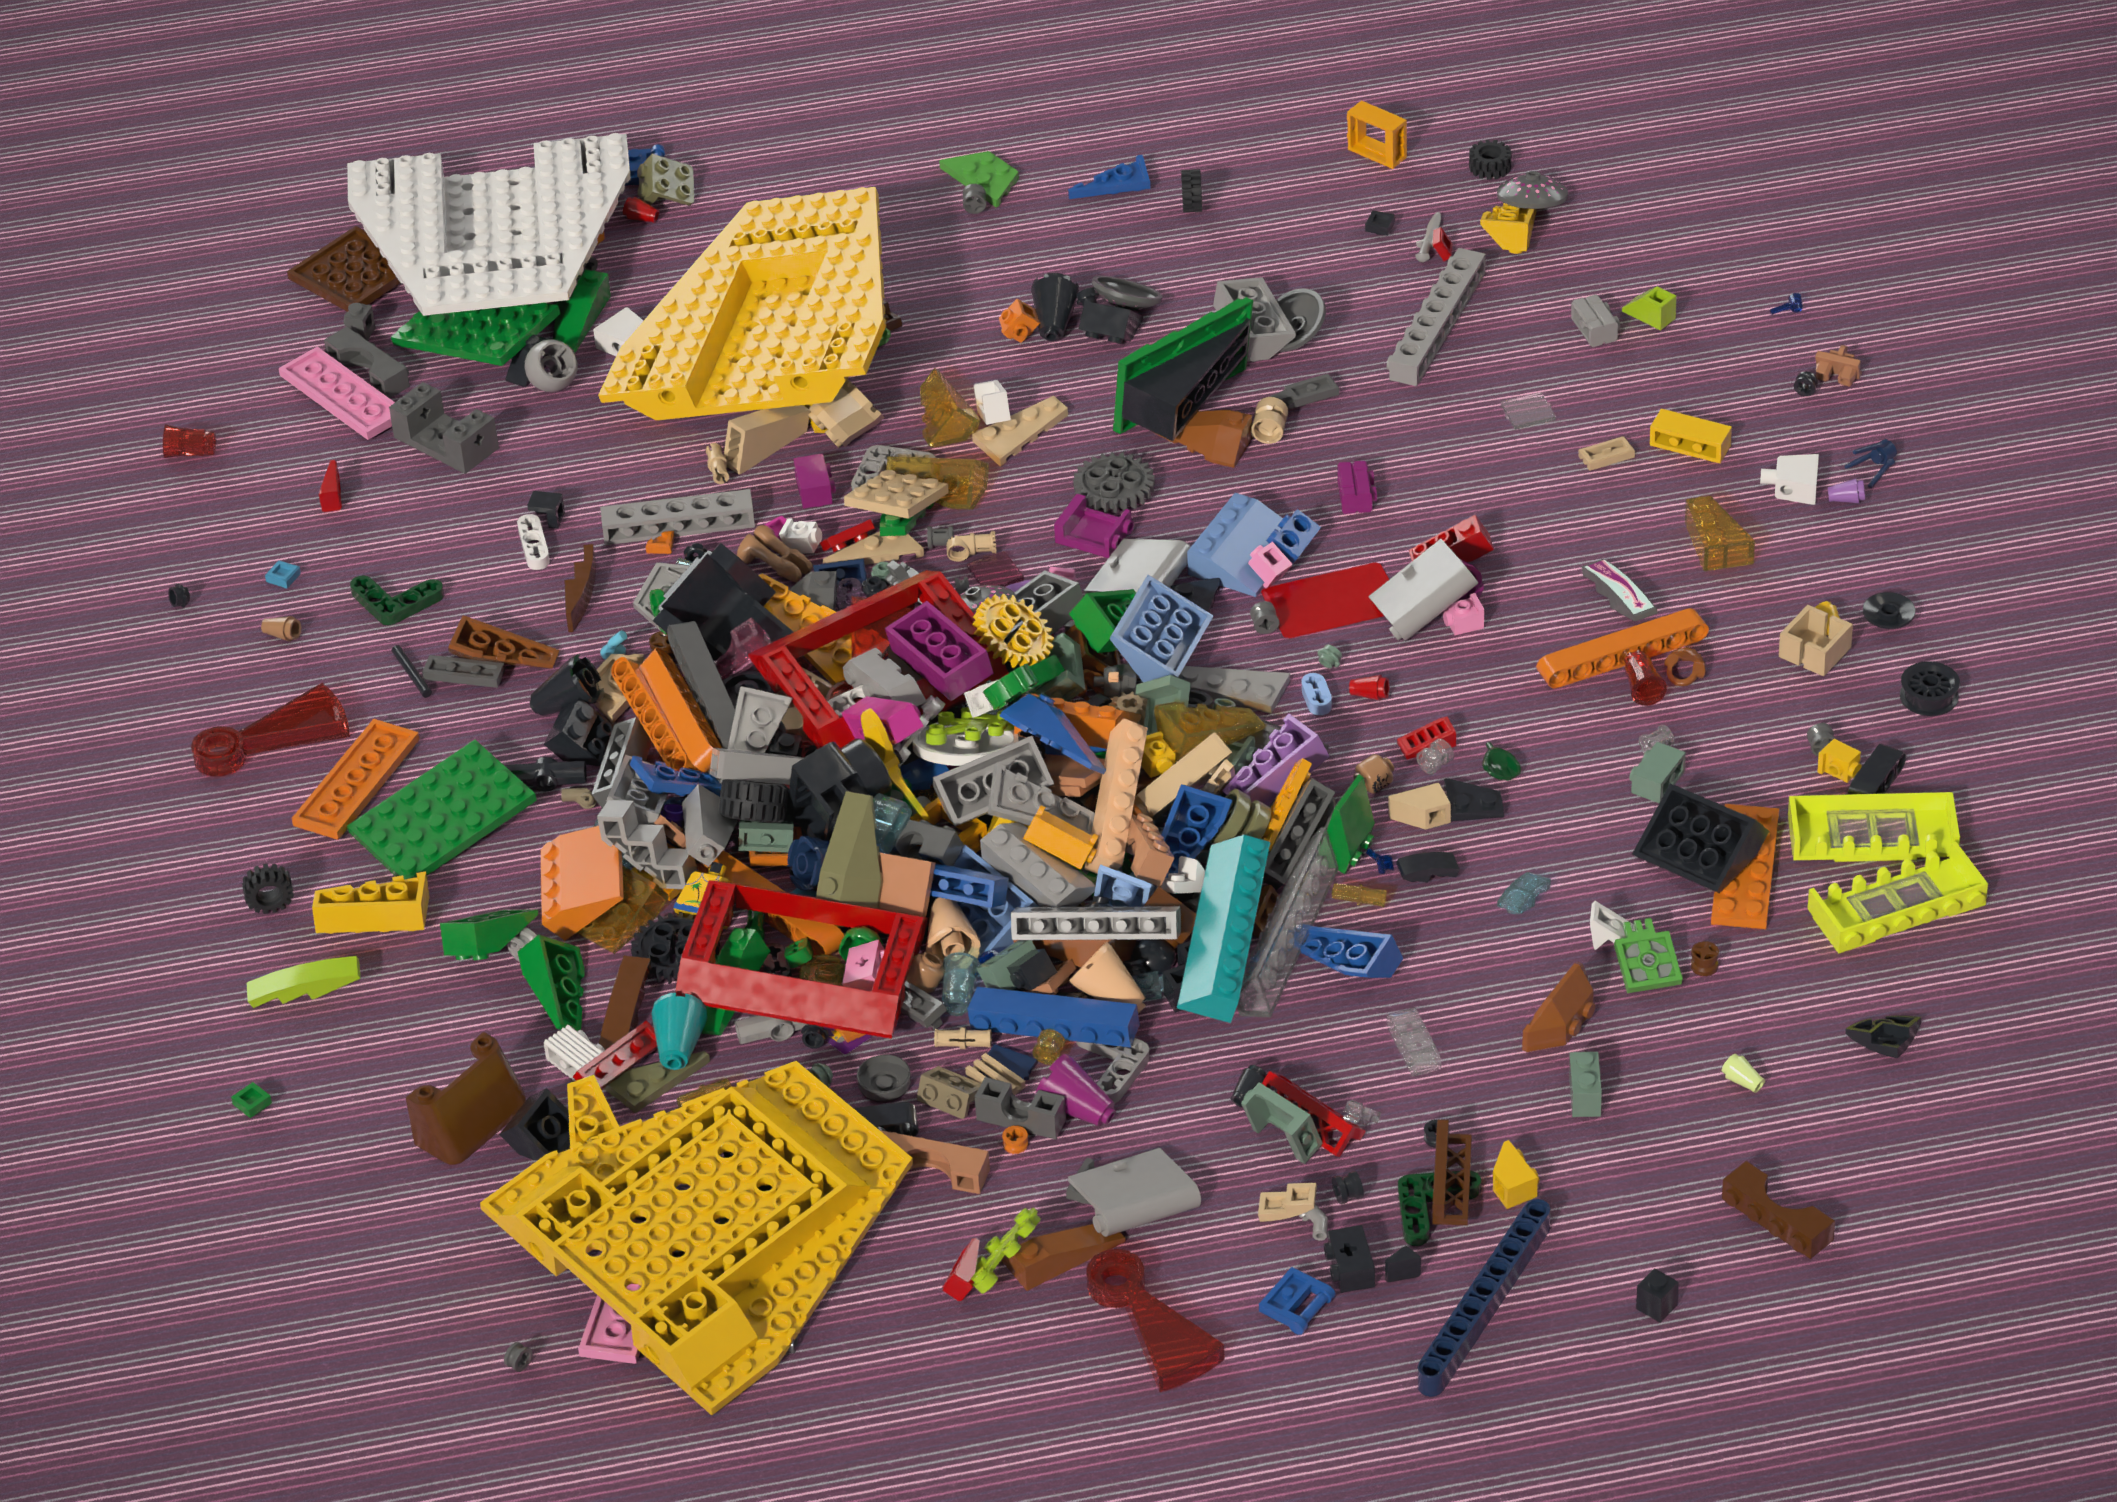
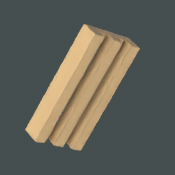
(1606, 453)
(995, 1071)

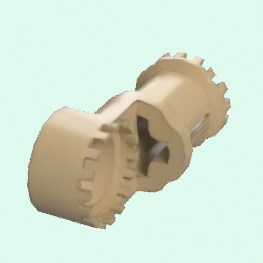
(972, 544)

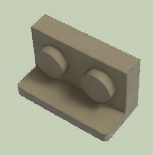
(947, 1091)

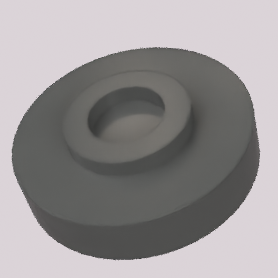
(883, 1077)

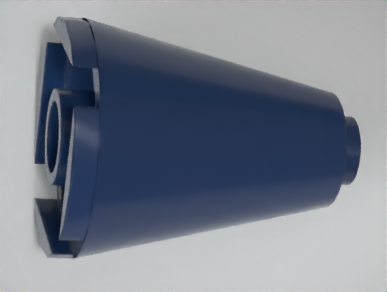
(806, 860)

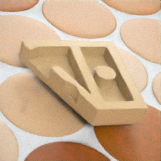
(1220, 779)

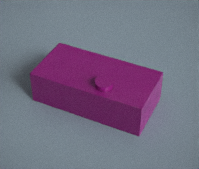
(939, 650)

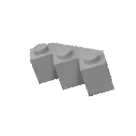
(882, 678)
(644, 845)

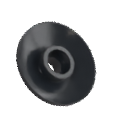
(1889, 610)

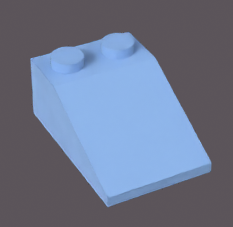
(1122, 888)

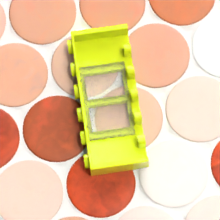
(1872, 826)
(1898, 901)

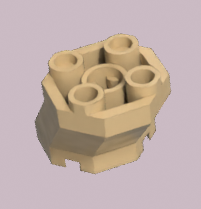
(846, 415)

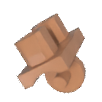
(1838, 363)

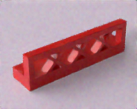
(1317, 1108)

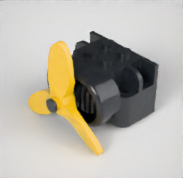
(858, 767)

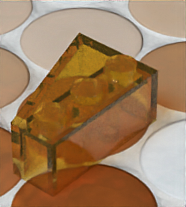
(1716, 535)

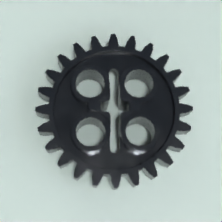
(659, 945)

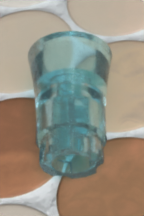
(959, 982)

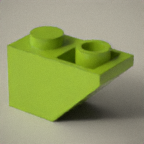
(1653, 307)

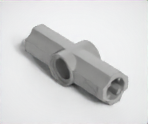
(764, 1027)

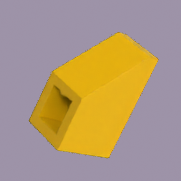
(1513, 1178)

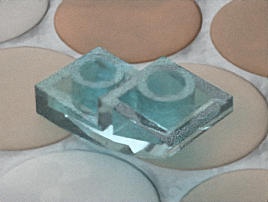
(1522, 893)

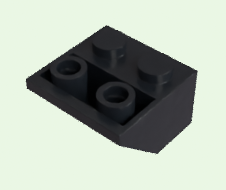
(579, 734)

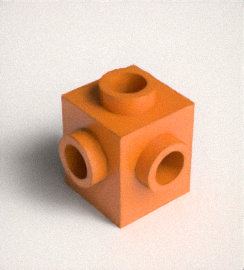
(1018, 321)

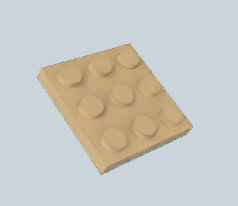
(896, 494)

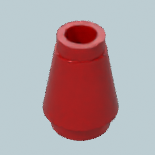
(639, 210)
(1370, 687)

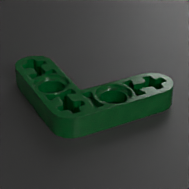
(424, 594)
(1423, 1193)

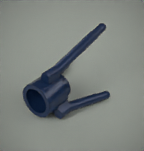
(1881, 453)

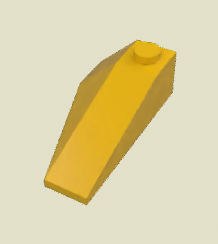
(1510, 226)
(588, 1111)

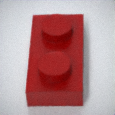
(839, 540)

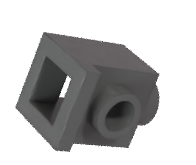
(360, 319)

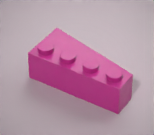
(897, 717)

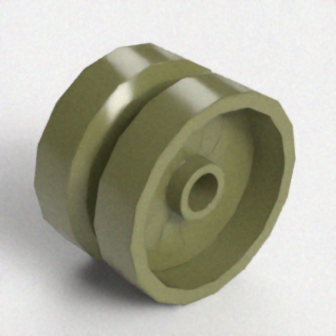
(1243, 818)

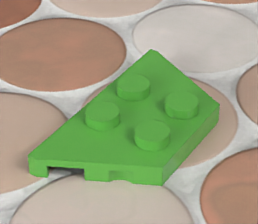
(985, 170)

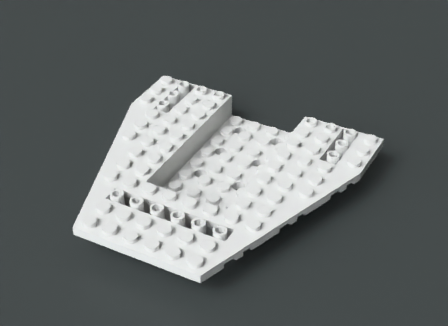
(492, 233)

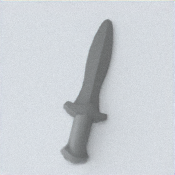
(1426, 243)

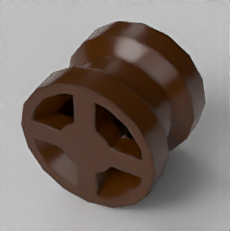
(661, 641)
(1704, 958)

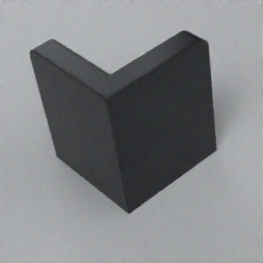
(549, 504)

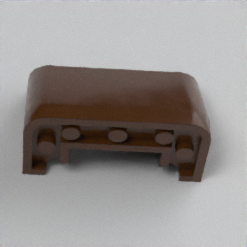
(468, 1110)

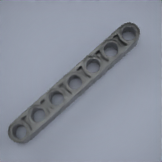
(702, 678)

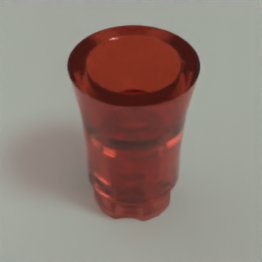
(187, 442)
(1644, 680)

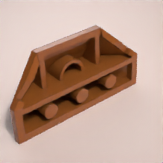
(1561, 1012)

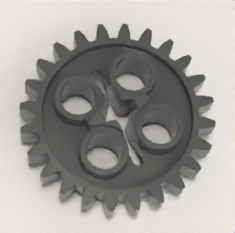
(1114, 482)

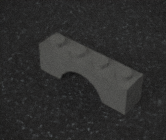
(353, 350)

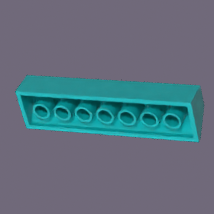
(1223, 927)

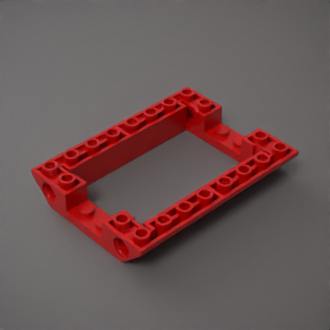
(782, 671)
(796, 998)

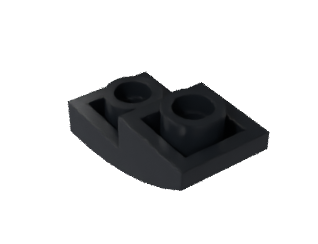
(1421, 866)

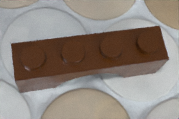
(1803, 1229)

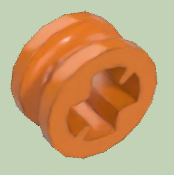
(1021, 1142)

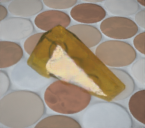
(946, 413)
(965, 477)
(1188, 727)

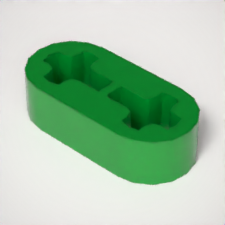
(798, 953)

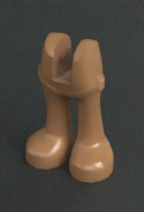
(788, 566)

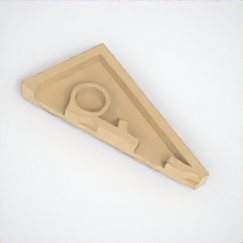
(878, 549)

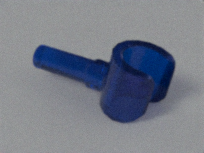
(1794, 304)
(1384, 862)

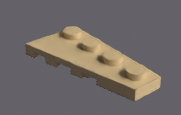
(1009, 436)

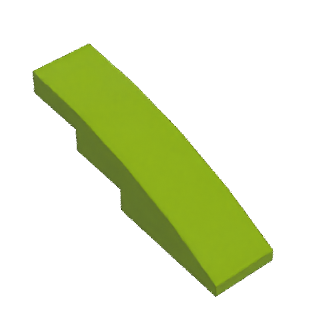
(309, 978)

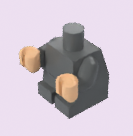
(1117, 680)

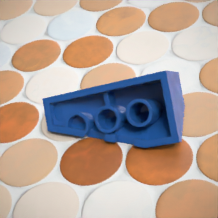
(1050, 724)
(1193, 822)
(1353, 951)

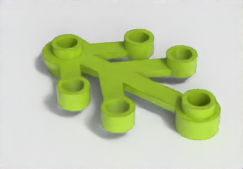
(971, 726)
(1008, 1245)

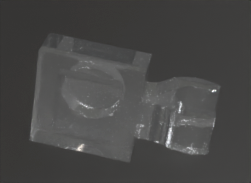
(1360, 1114)

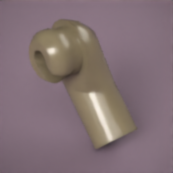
(579, 795)

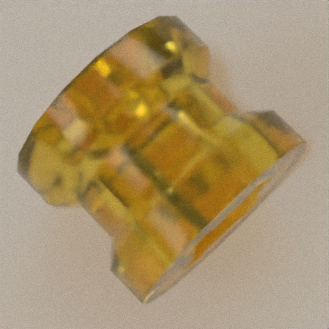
(1048, 1046)

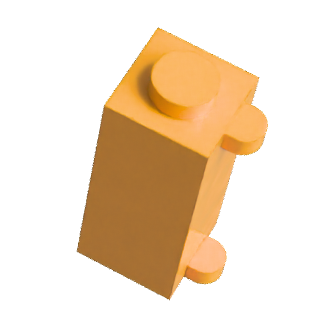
(1061, 838)

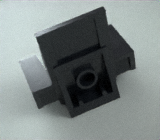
(719, 596)

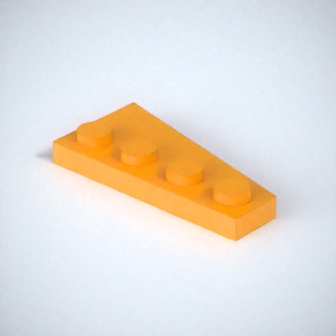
(1285, 799)

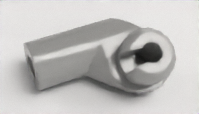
(1319, 1221)

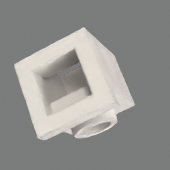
(801, 535)
(977, 701)

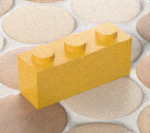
(1690, 435)

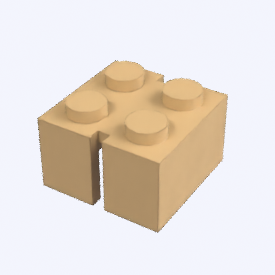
(1807, 642)

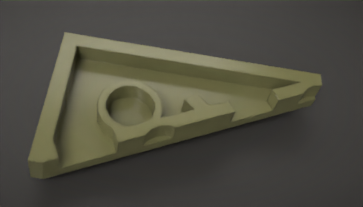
(647, 1083)

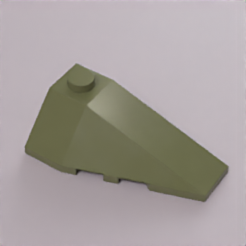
(851, 861)

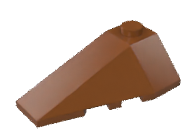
(1217, 435)
(488, 643)
(1082, 950)
(1057, 1252)

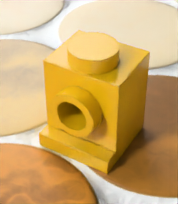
(1157, 755)
(1839, 761)

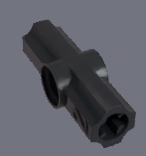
(548, 773)

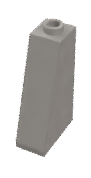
(751, 766)
(704, 827)

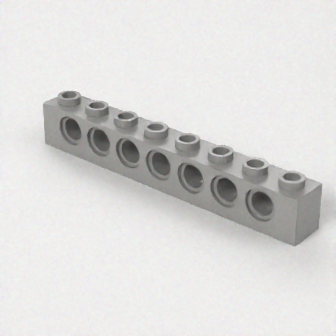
(1436, 317)

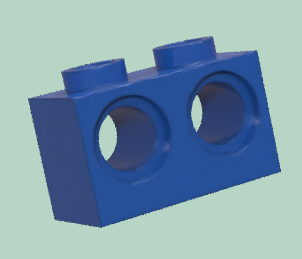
(1294, 534)

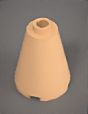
(950, 930)
(1108, 979)

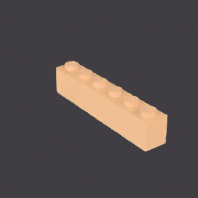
(1117, 794)

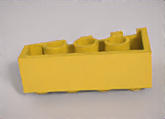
(373, 906)

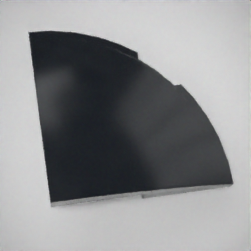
(1887, 1035)

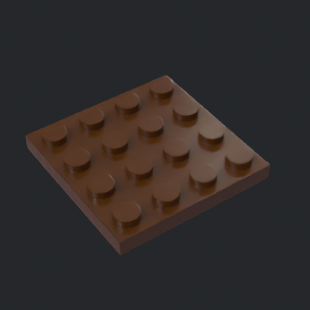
(346, 271)

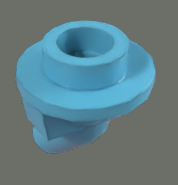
(614, 645)

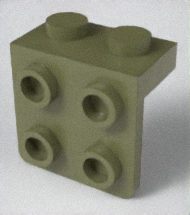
(666, 180)

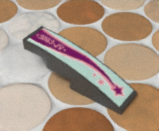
(1620, 589)

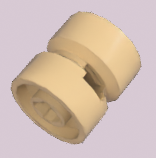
(1269, 420)

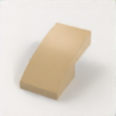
(1282, 1205)

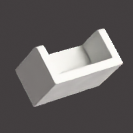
(991, 402)

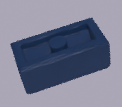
(845, 569)

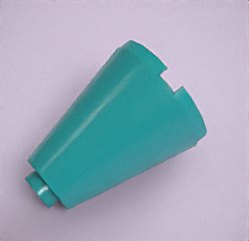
(677, 1028)

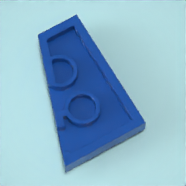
(662, 778)

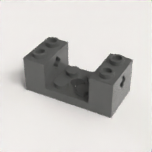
(421, 423)

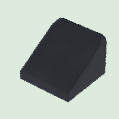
(1402, 1265)

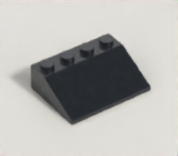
(1699, 839)

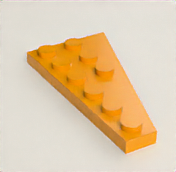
(800, 612)

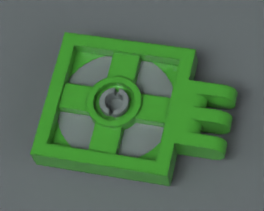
(1647, 958)

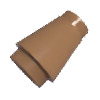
(282, 627)

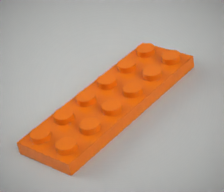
(355, 779)
(1747, 896)

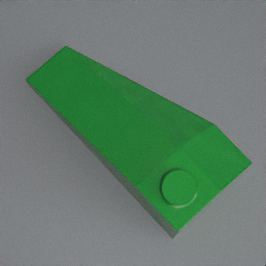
(582, 308)
(742, 950)
(555, 977)

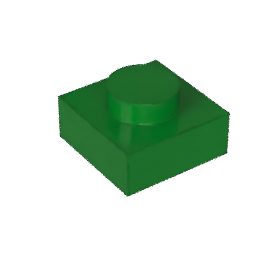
(251, 1100)

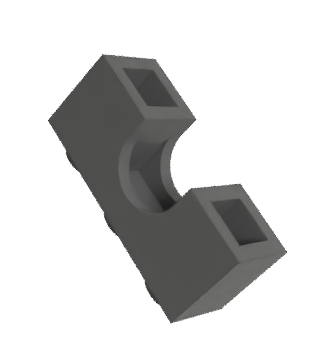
(937, 843)
(999, 1106)

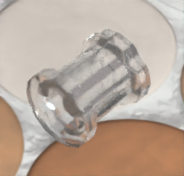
(1662, 735)

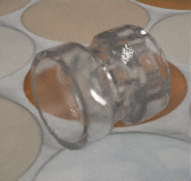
(1437, 754)

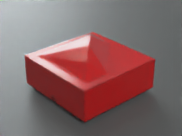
(1442, 243)

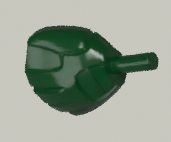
(1500, 763)

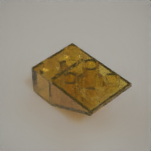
(618, 924)

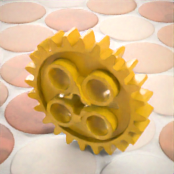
(996, 619)

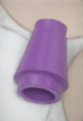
(1849, 491)

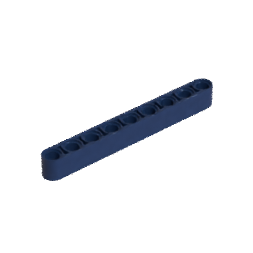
(1483, 1298)

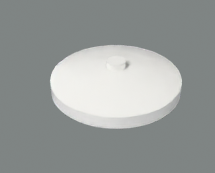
(958, 749)

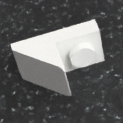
(1187, 880)
(1605, 925)

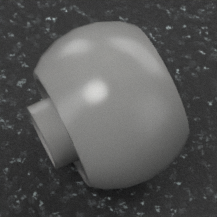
(559, 358)

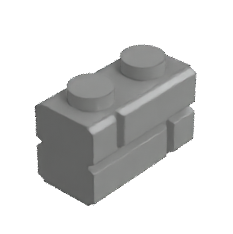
(1595, 320)

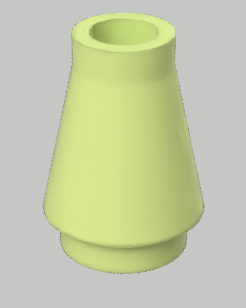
(1741, 1072)

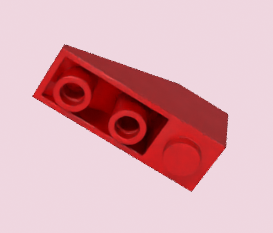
(1466, 540)

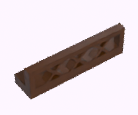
(1442, 1172)

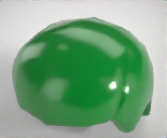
(855, 937)

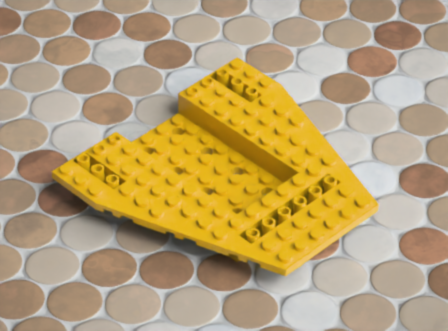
(764, 314)
(742, 1285)

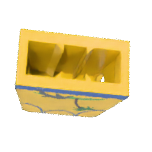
(693, 891)

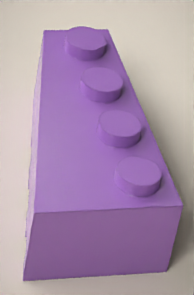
(1272, 765)

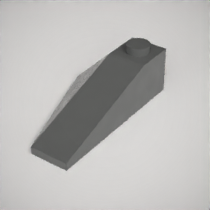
(820, 587)

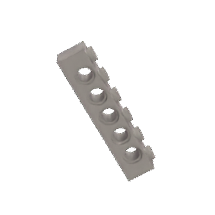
(682, 515)
(1095, 923)

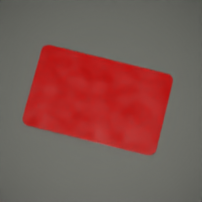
(1326, 600)

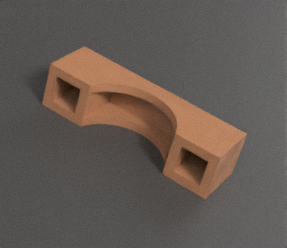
(1149, 849)
(963, 1165)

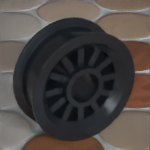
(1929, 688)

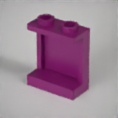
(1091, 529)

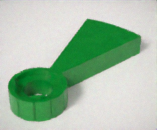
(1022, 681)

